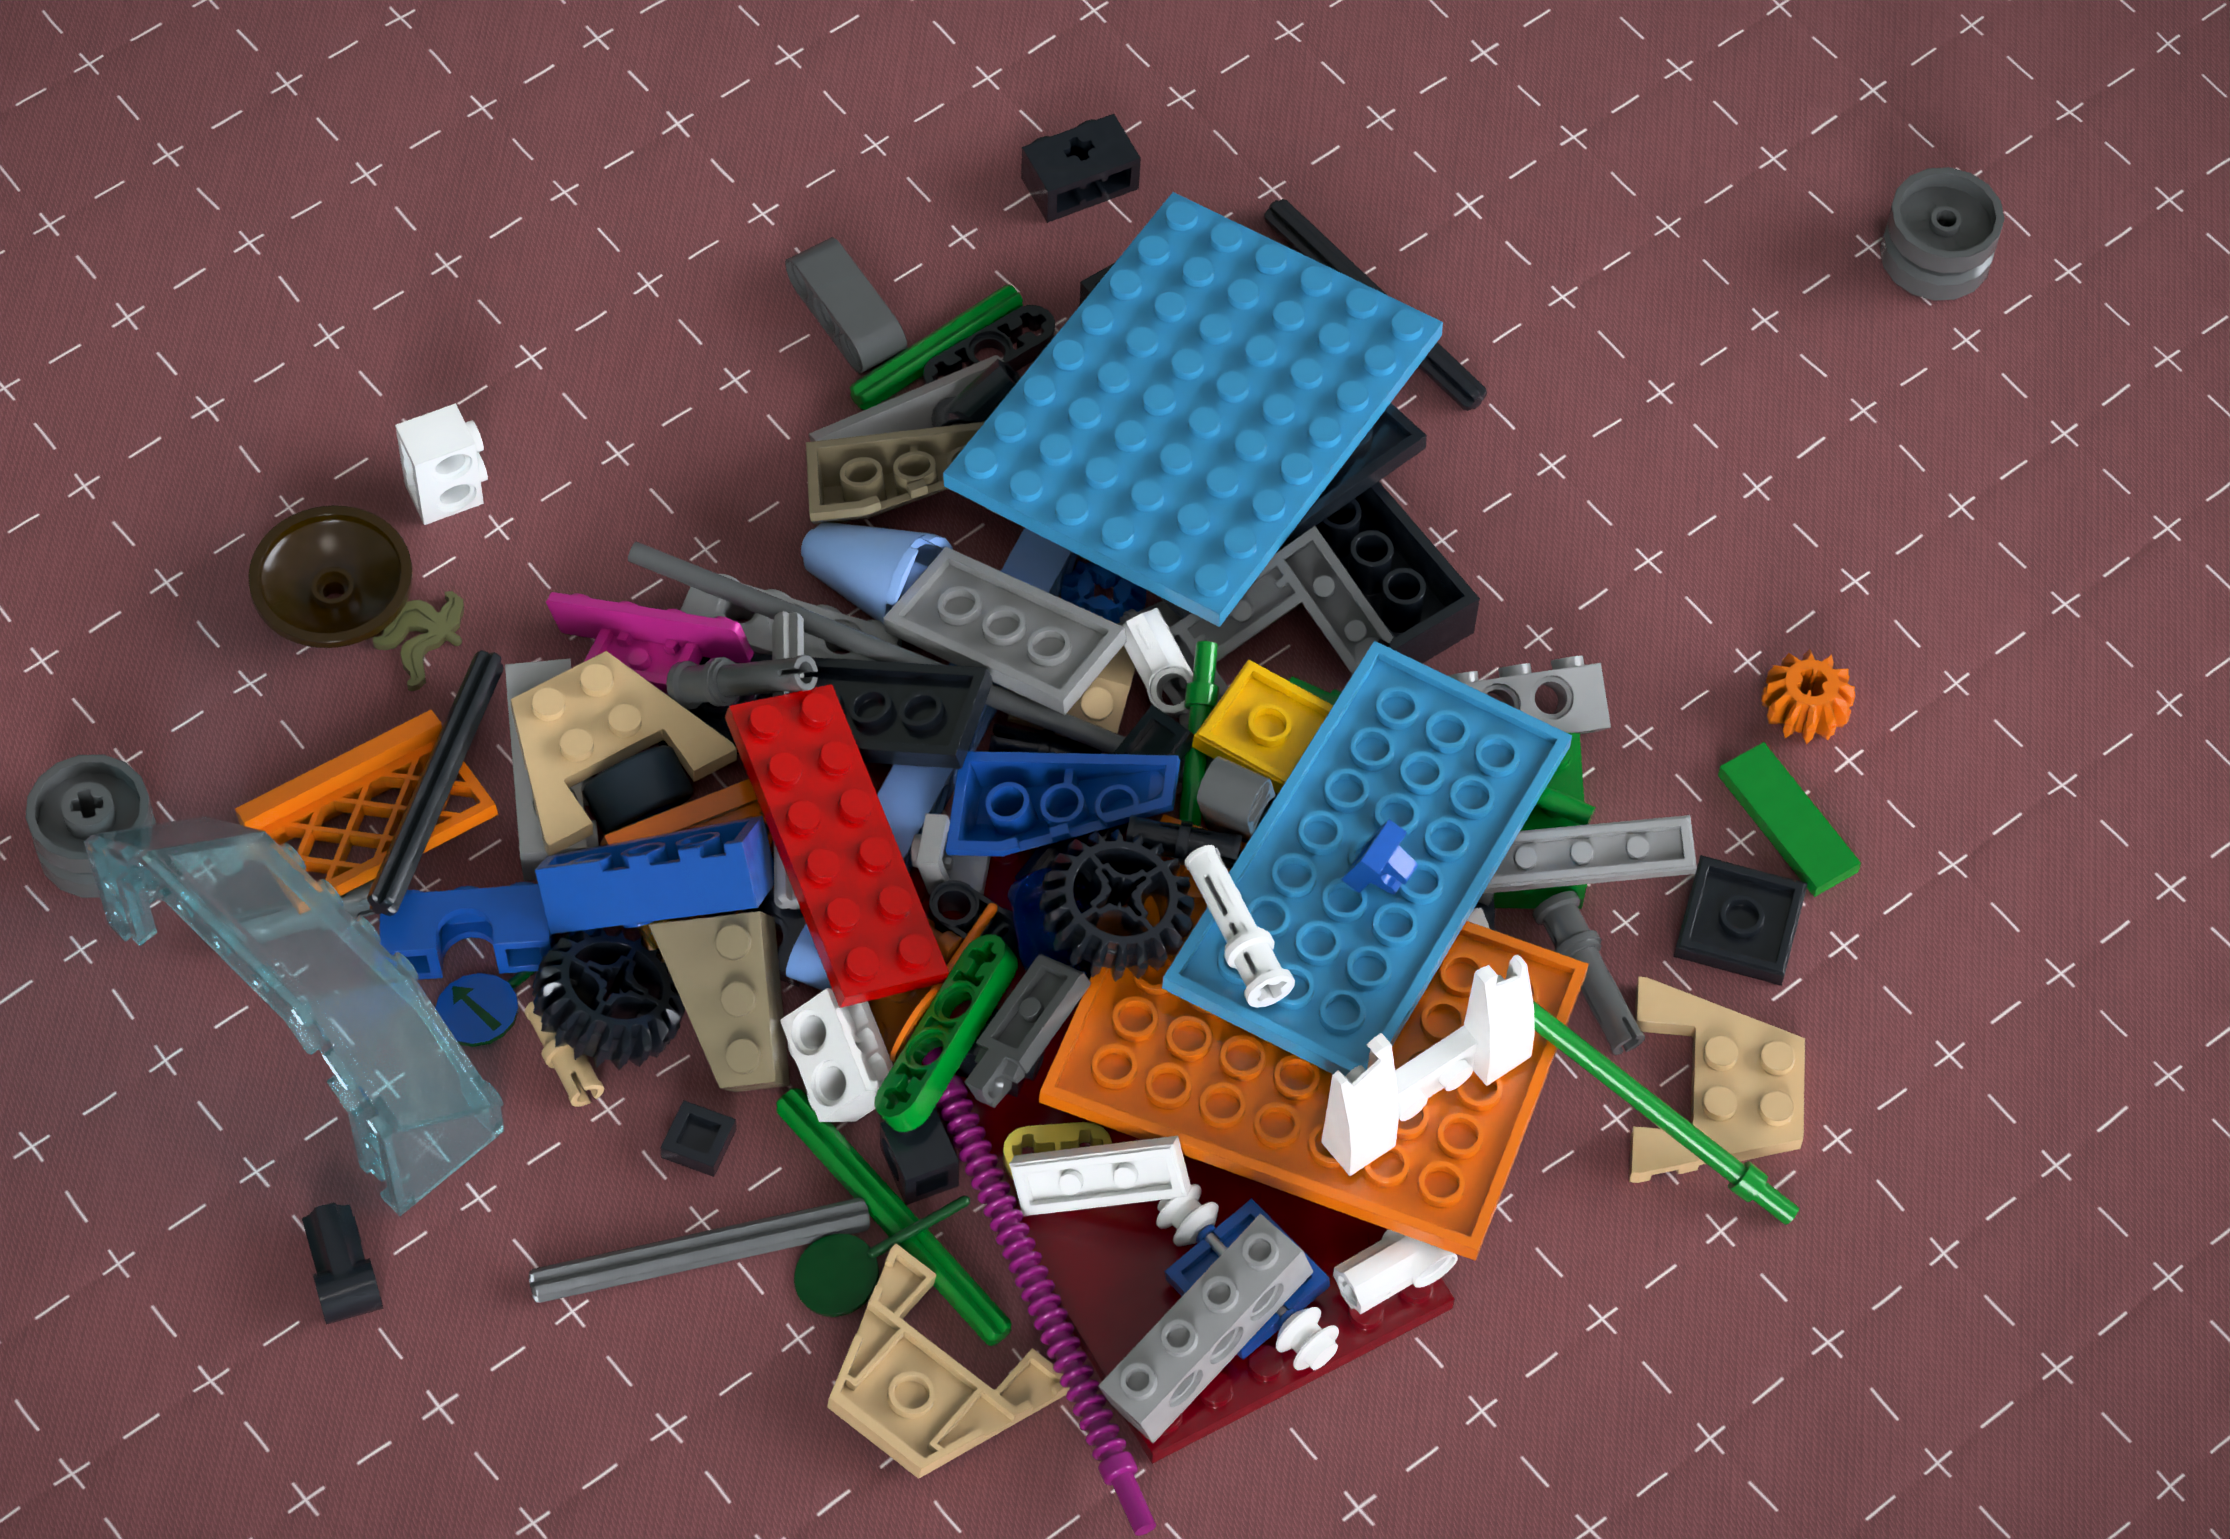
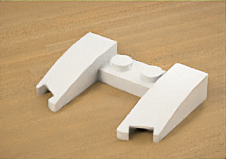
(1369, 1102)

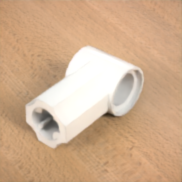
(1156, 657)
(1389, 1268)

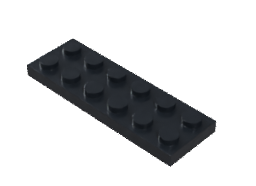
(893, 708)

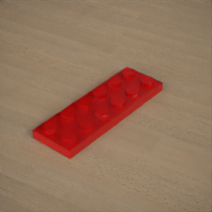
(836, 845)

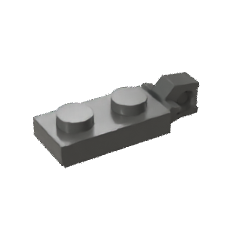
(1024, 1027)

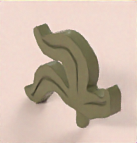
(423, 618)

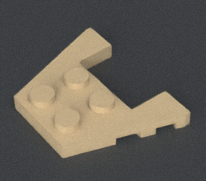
(593, 721)
(1742, 1087)
(915, 1395)

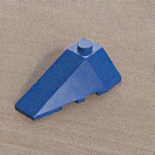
(1037, 799)

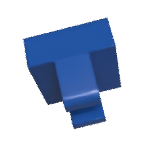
(1381, 861)

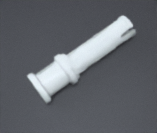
(1247, 946)

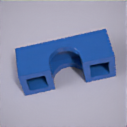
(435, 920)

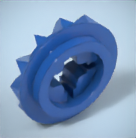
(1079, 590)

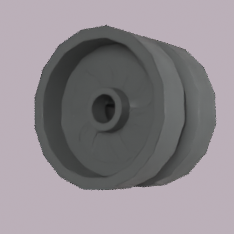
(1941, 233)
(81, 800)

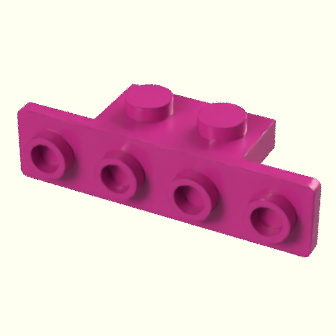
(648, 637)

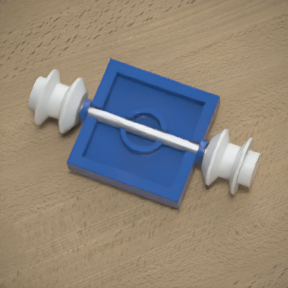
(1296, 1324)

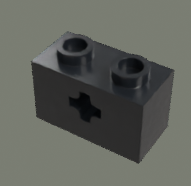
(1080, 167)

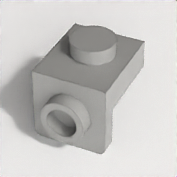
(936, 866)

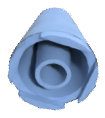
(869, 563)

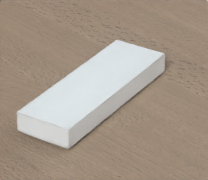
(1100, 1176)

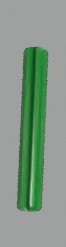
(911, 362)

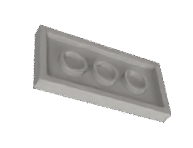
(1008, 626)

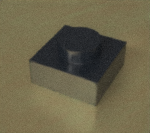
(698, 1138)

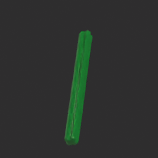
(893, 1216)

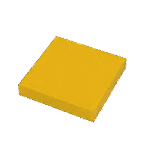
(1262, 724)

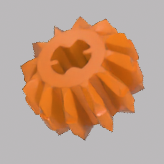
(1808, 696)

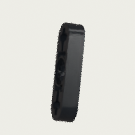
(1001, 336)

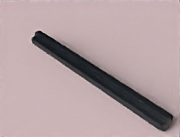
(1312, 243)
(435, 784)

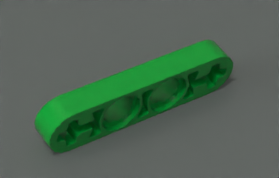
(913, 1088)

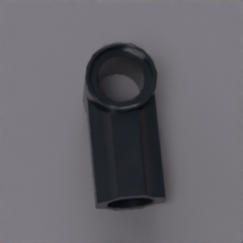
(978, 398)
(342, 1274)

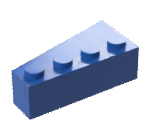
(658, 877)

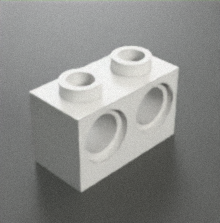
(441, 463)
(837, 1056)

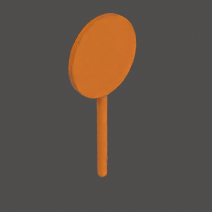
(924, 1004)

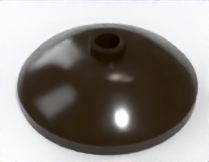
(327, 554)

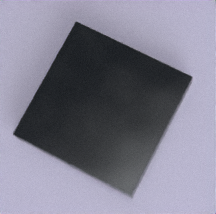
(1740, 920)

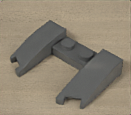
(1297, 574)

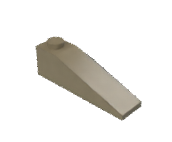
(879, 471)

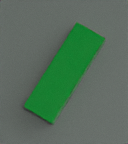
(1789, 819)

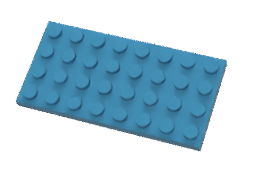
(1395, 748)

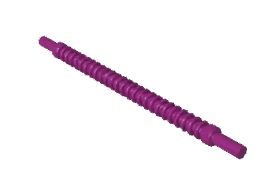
(1116, 1465)

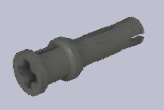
(723, 681)
(1575, 939)

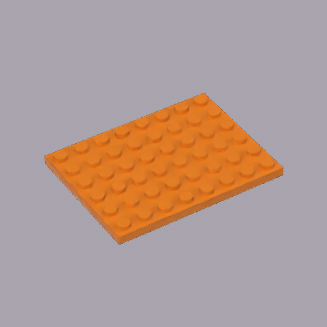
(1251, 1108)

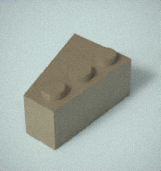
(731, 994)

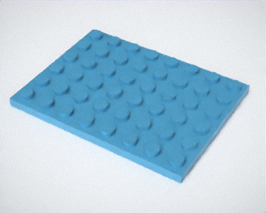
(1194, 407)

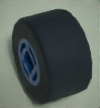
(638, 788)

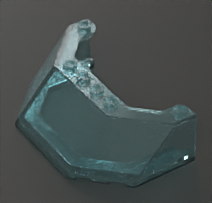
(395, 1063)

